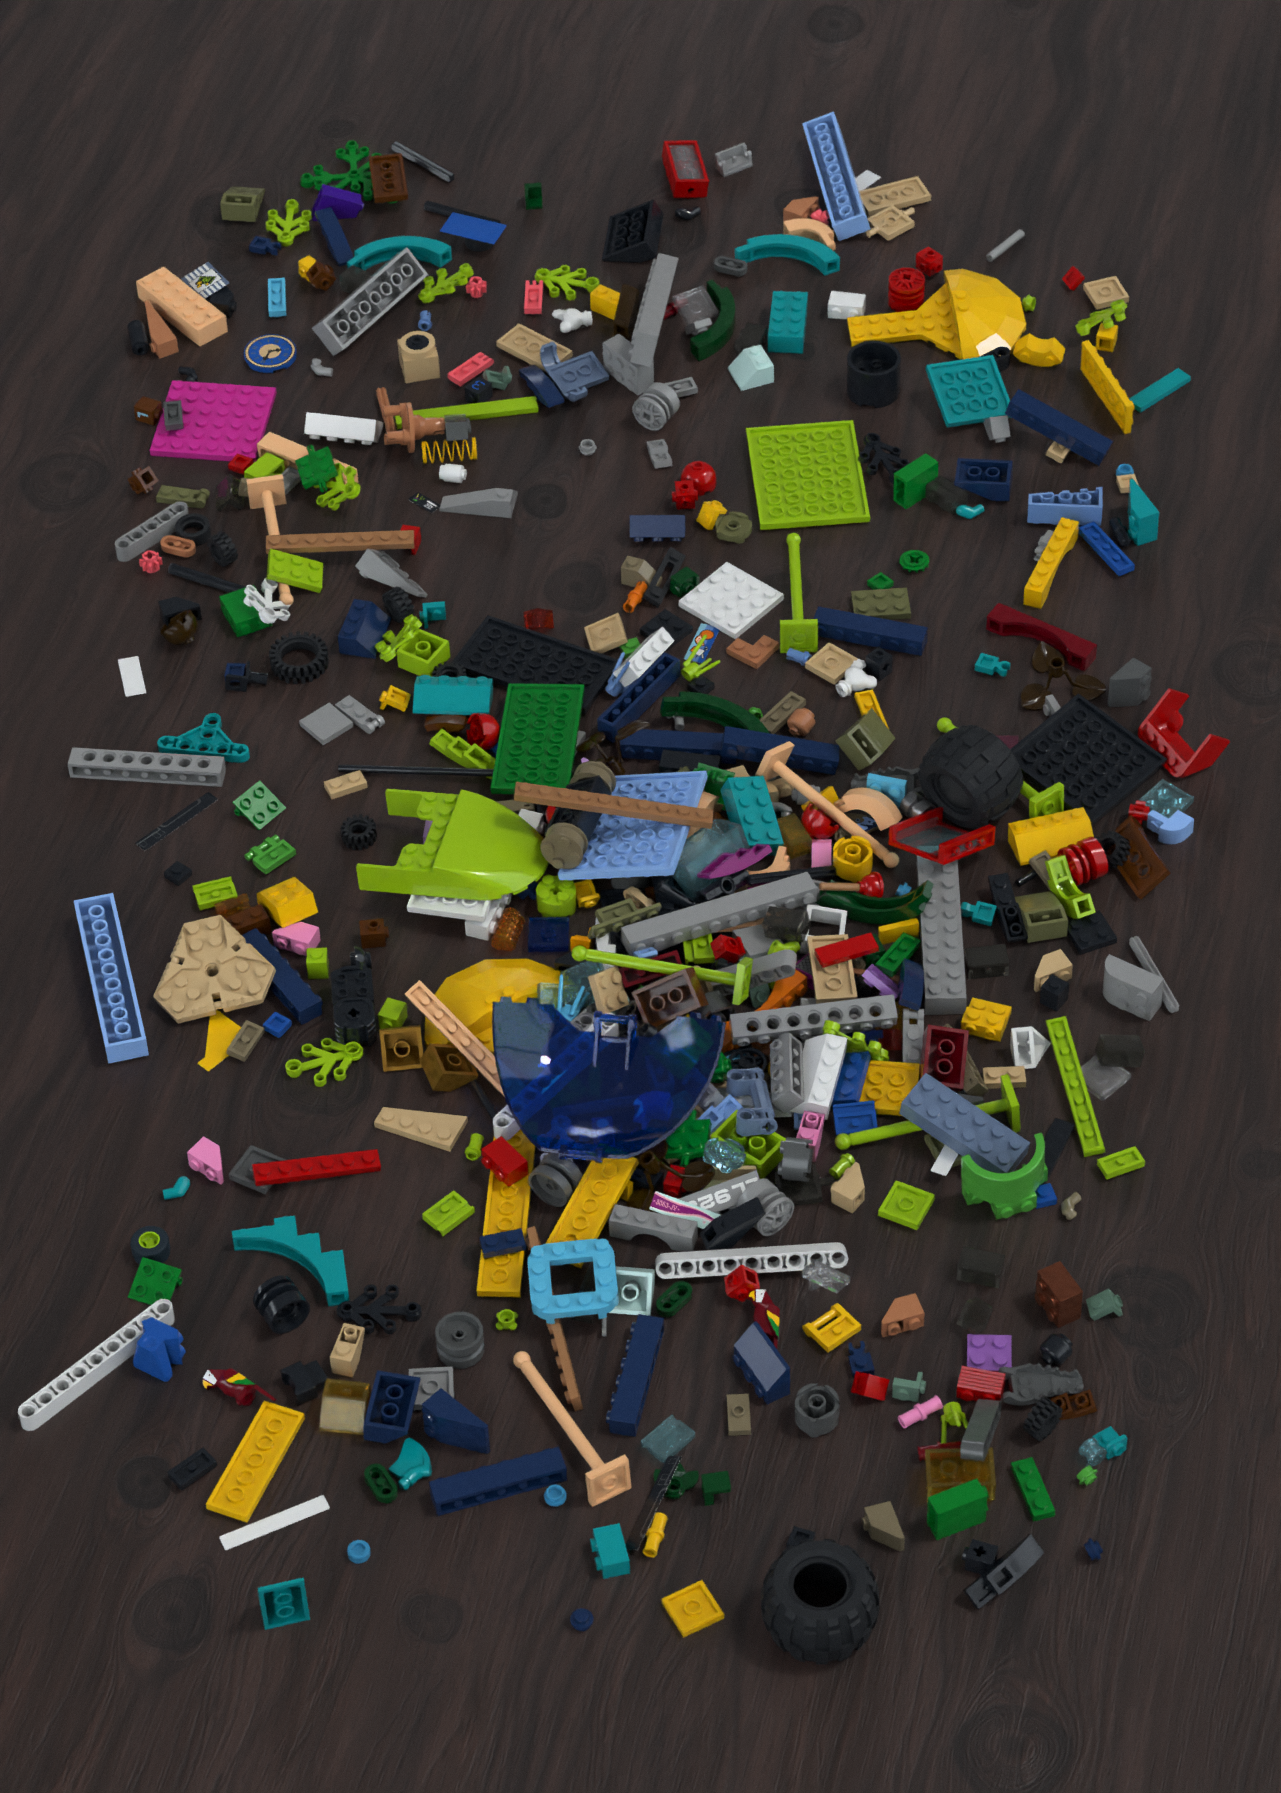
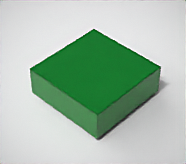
(880, 581)

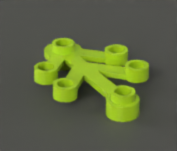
(287, 236)
(565, 280)
(444, 286)
(1117, 307)
(350, 490)
(389, 651)
(857, 1042)
(350, 1052)

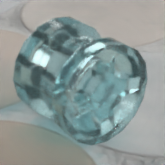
(1092, 1451)

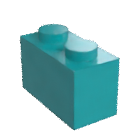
(610, 1550)

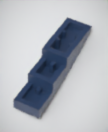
(334, 236)
(541, 385)
(911, 984)

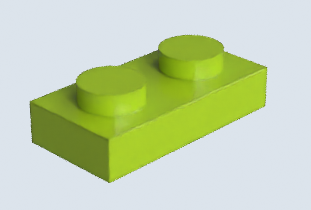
(1120, 1162)

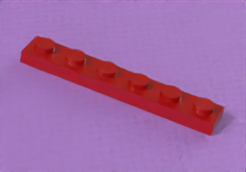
(316, 1167)

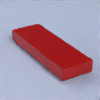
(846, 950)

